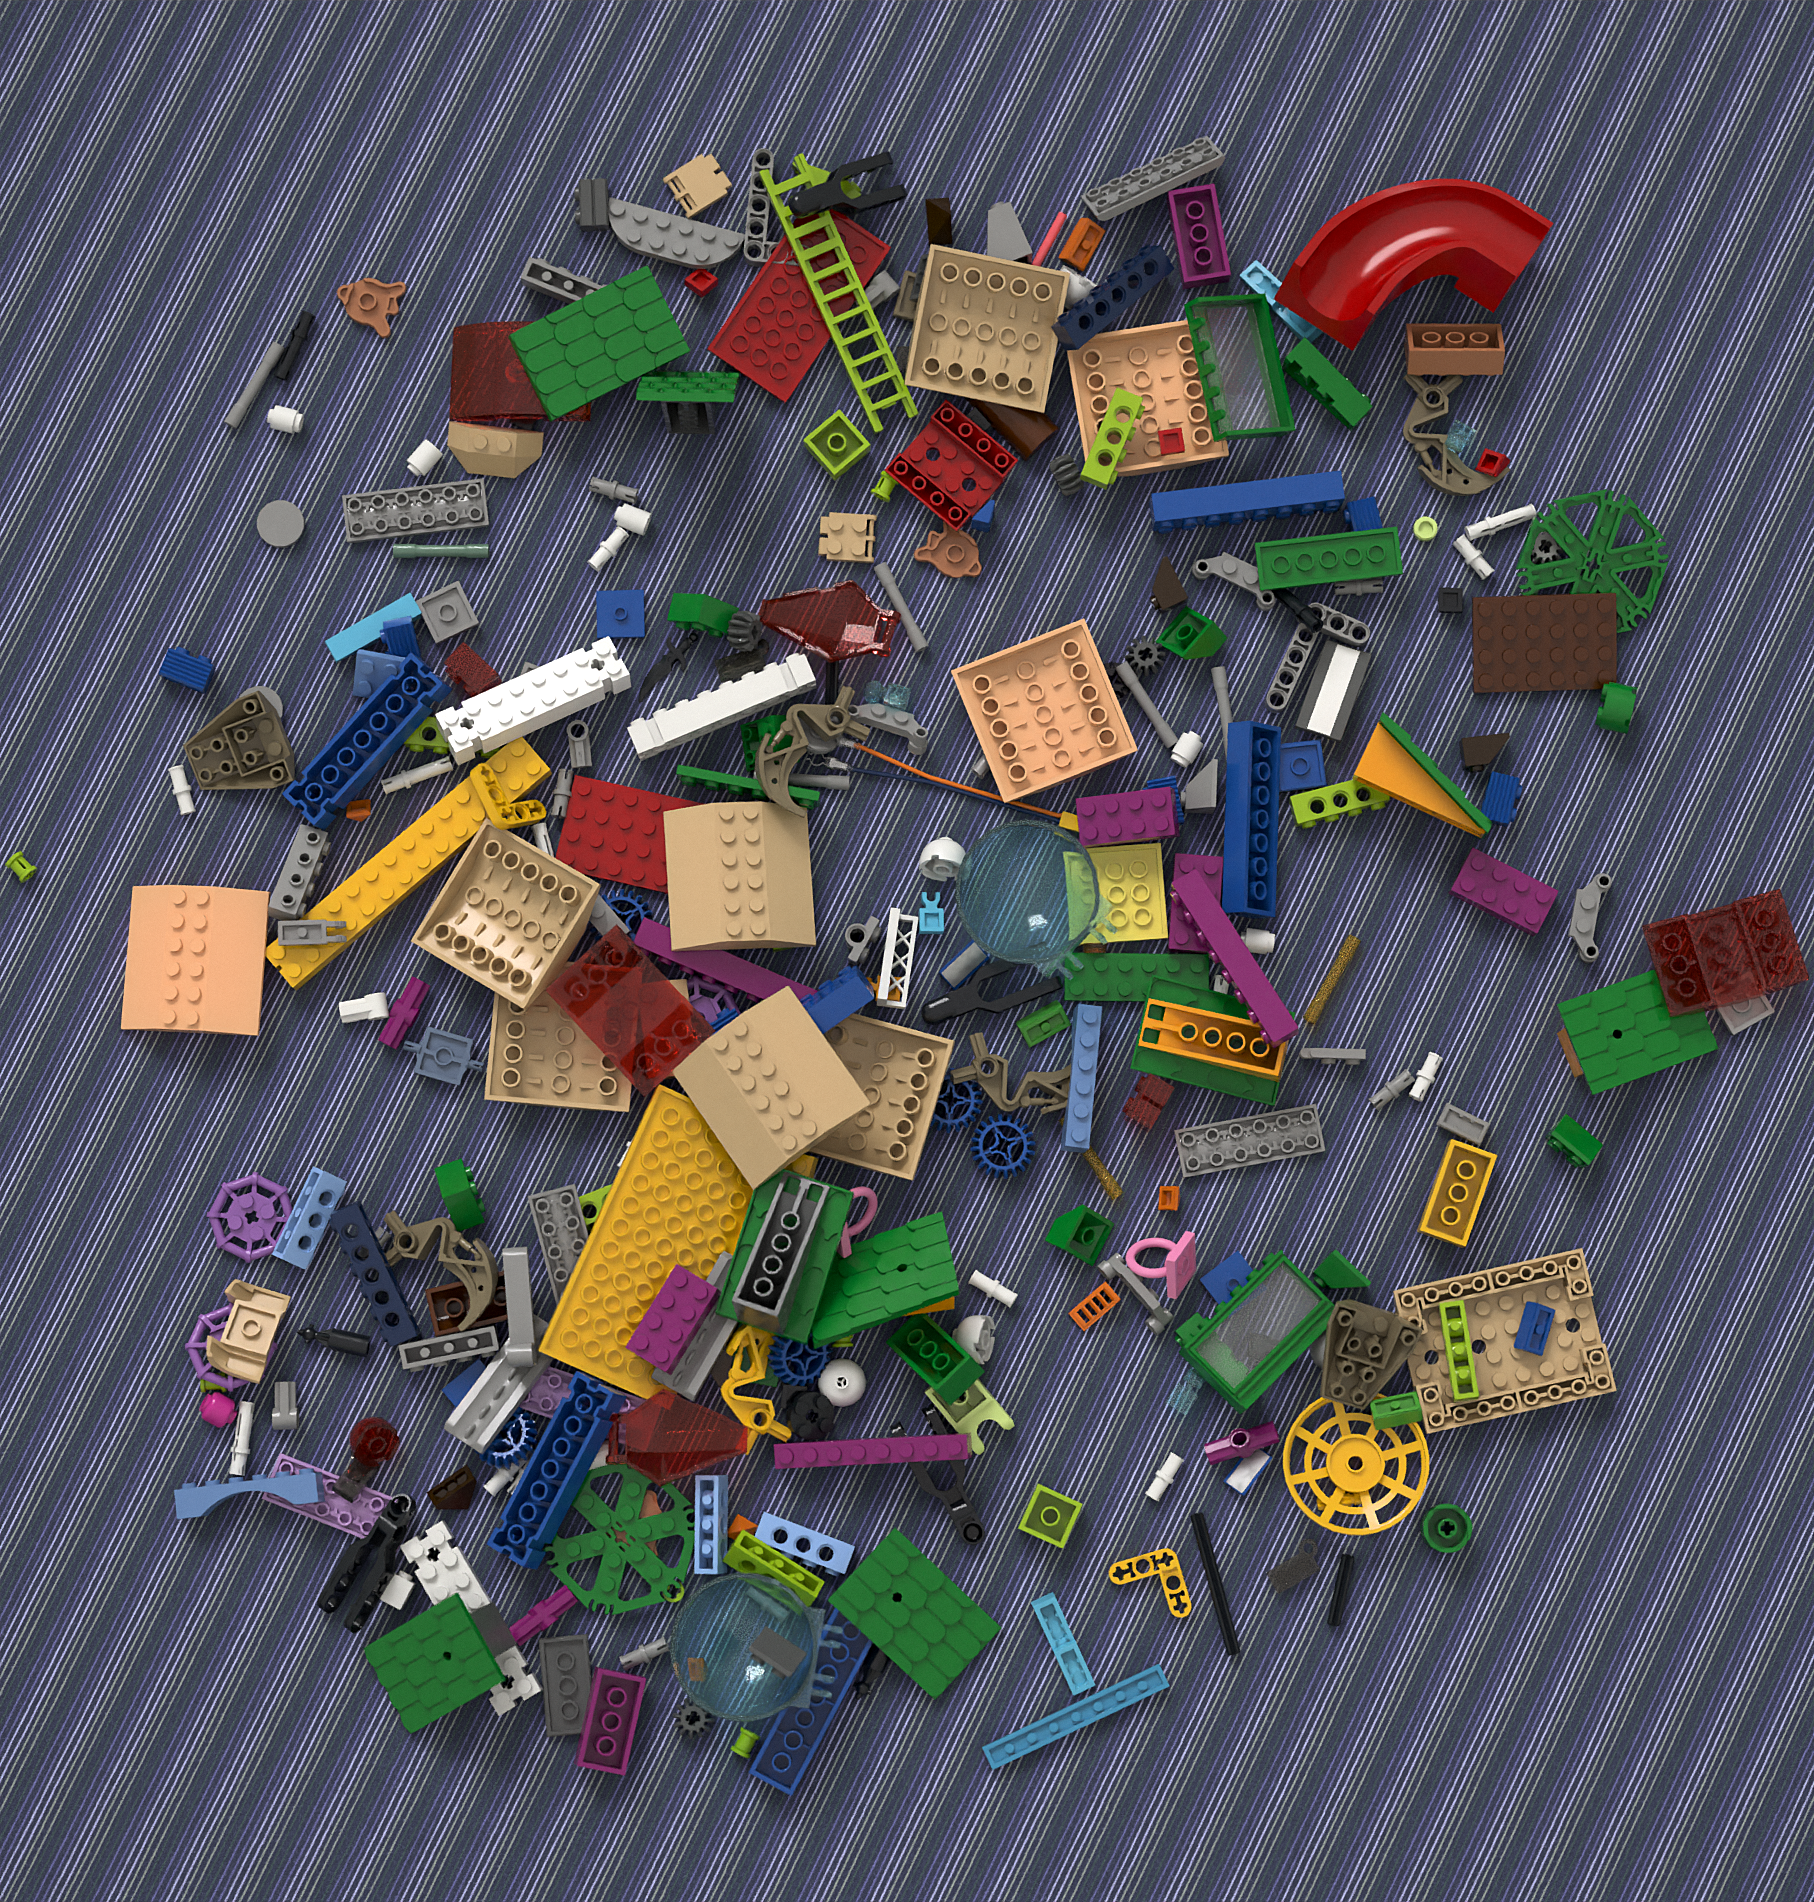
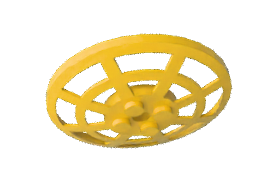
(1351, 1480)

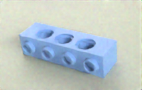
(298, 1222)
(711, 1523)
(841, 1551)

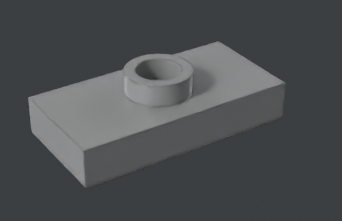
(1463, 1124)

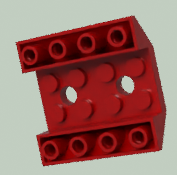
(964, 455)

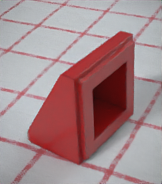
(1492, 463)

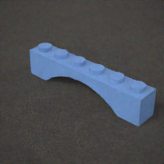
(1080, 1099)
(201, 1501)

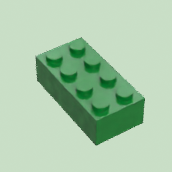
(935, 1357)

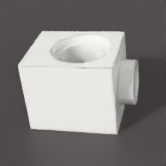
(398, 1590)

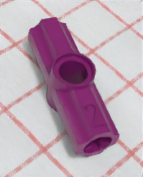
(404, 1013)
(1228, 1446)
(543, 1615)

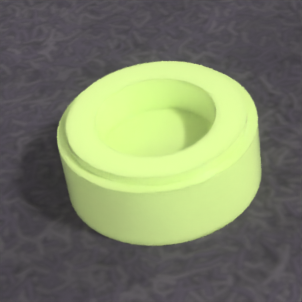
(1425, 529)

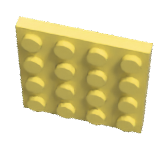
(1135, 888)

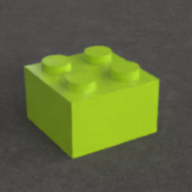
(837, 445)
(1050, 1516)

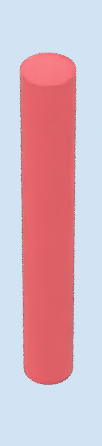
(1049, 239)

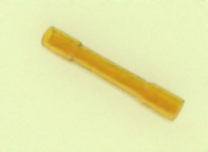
(1344, 956)
(1106, 1179)

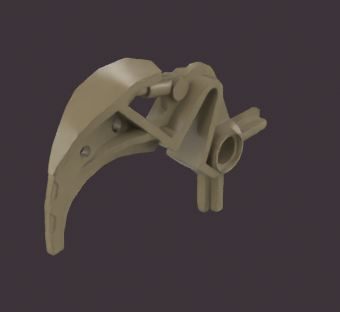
(1425, 413)
(819, 720)
(996, 1082)
(423, 1240)

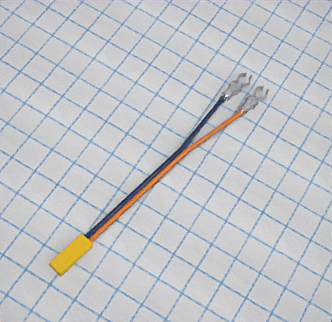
(1067, 821)

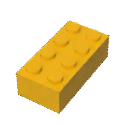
(1457, 1193)

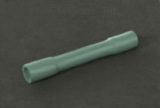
(414, 550)

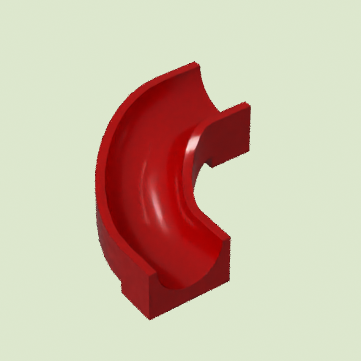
(1406, 237)

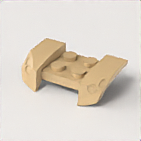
(248, 1331)

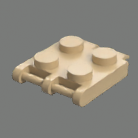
(698, 184)
(847, 537)

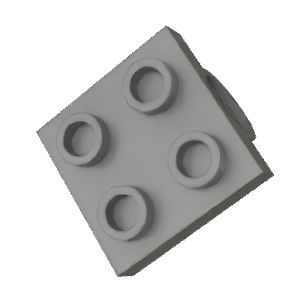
(860, 950)

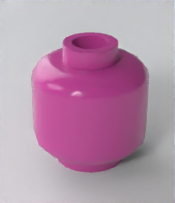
(218, 1409)

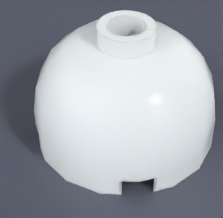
(1078, 287)
(941, 859)
(974, 1337)
(846, 1394)

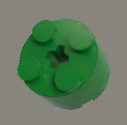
(1617, 708)
(1455, 1538)

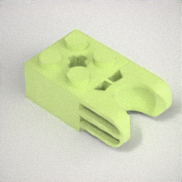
(971, 1411)

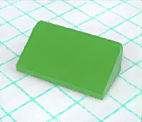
(1043, 1023)
(1396, 1410)

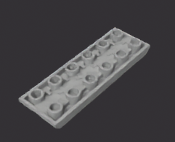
(1153, 179)
(415, 511)
(1249, 1140)
(560, 1233)
(707, 1344)
(496, 1396)

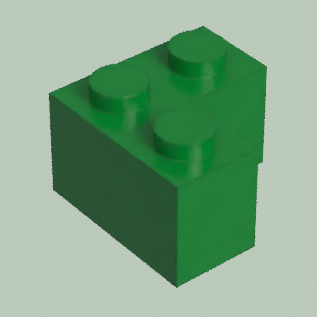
(701, 613)
(459, 1194)

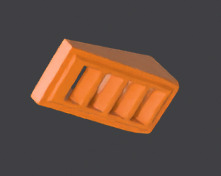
(1096, 1293)

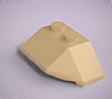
(494, 449)

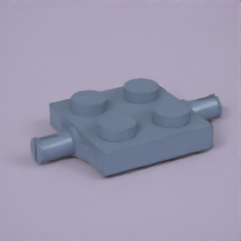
(443, 1056)

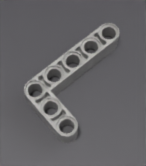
(760, 218)
(1303, 649)
(520, 1313)

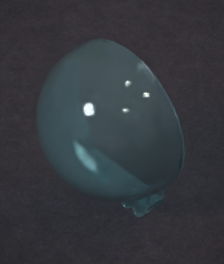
(1030, 895)
(713, 1643)

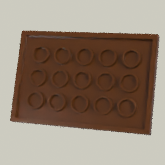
(1543, 642)

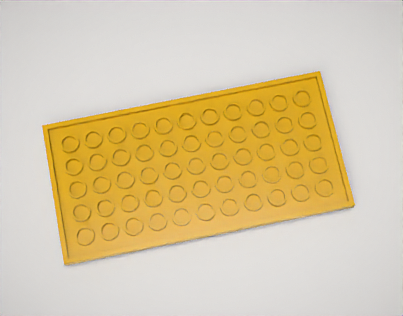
(668, 1206)

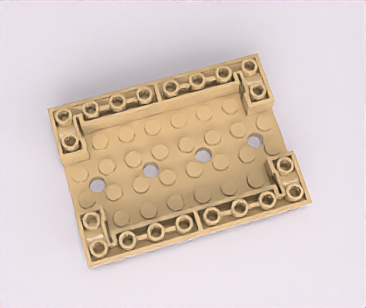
(1507, 1377)

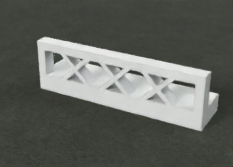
(889, 952)

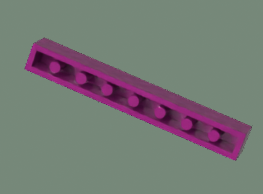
(1234, 958)
(715, 965)
(873, 1450)

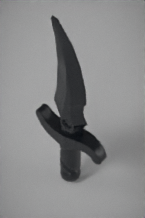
(666, 664)

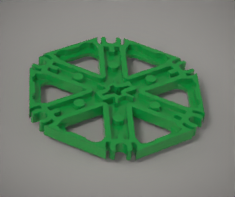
(1600, 548)
(638, 1554)

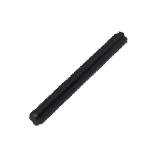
(1215, 1583)

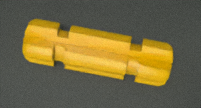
(1346, 1500)

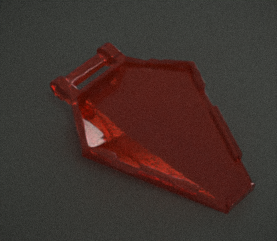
(831, 621)
(674, 1438)

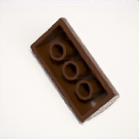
(1020, 428)
(451, 1304)

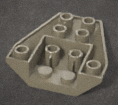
(242, 748)
(1363, 1351)

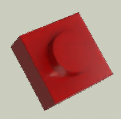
(701, 282)
(1171, 441)

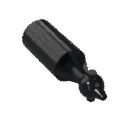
(338, 1340)
(873, 1667)

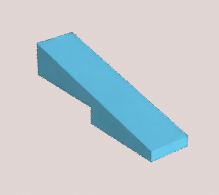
(1263, 282)
(368, 630)
(1063, 1643)

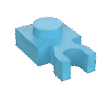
(930, 917)

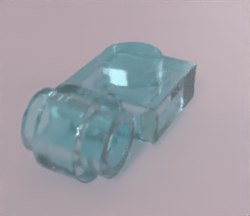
(1459, 436)
(894, 695)
(1183, 1397)

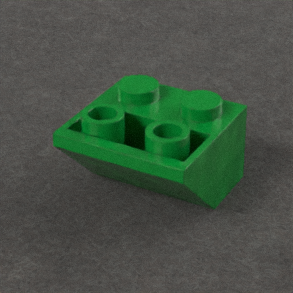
(754, 732)
(1573, 1141)

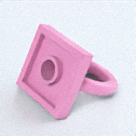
(844, 1247)
(1179, 1263)

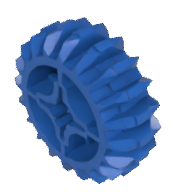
(631, 914)
(961, 1101)
(994, 1126)
(806, 1362)
(511, 1429)

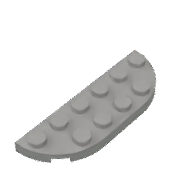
(672, 236)

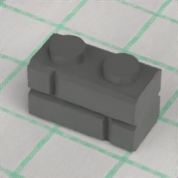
(593, 205)

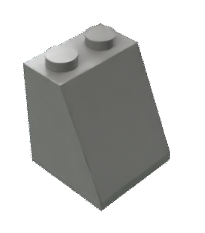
(1006, 235)

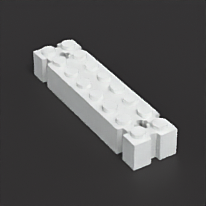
(533, 700)
(722, 706)
(453, 1575)

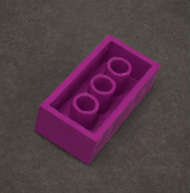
(1198, 236)
(1127, 817)
(1503, 892)
(1181, 934)
(673, 1319)
(610, 1720)

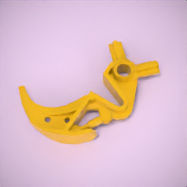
(747, 1407)

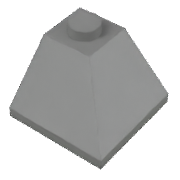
(1201, 791)

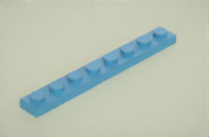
(1075, 1716)

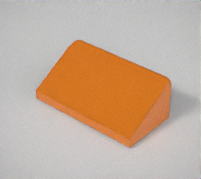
(1082, 243)

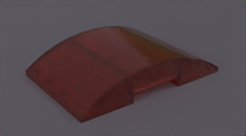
(490, 378)
(1725, 954)
(630, 1010)

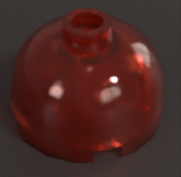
(373, 1441)

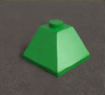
(1192, 636)
(1080, 1233)
(1339, 1273)

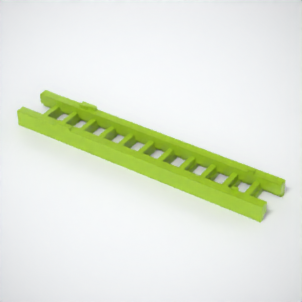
(845, 265)

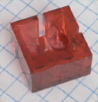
(471, 671)
(1148, 1102)

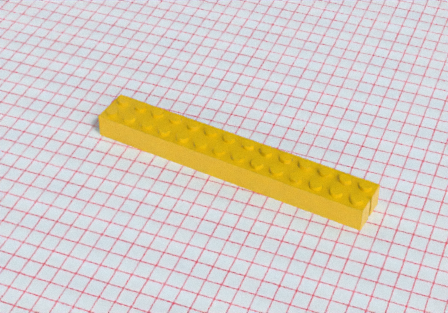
(408, 862)

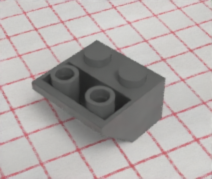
(777, 1652)

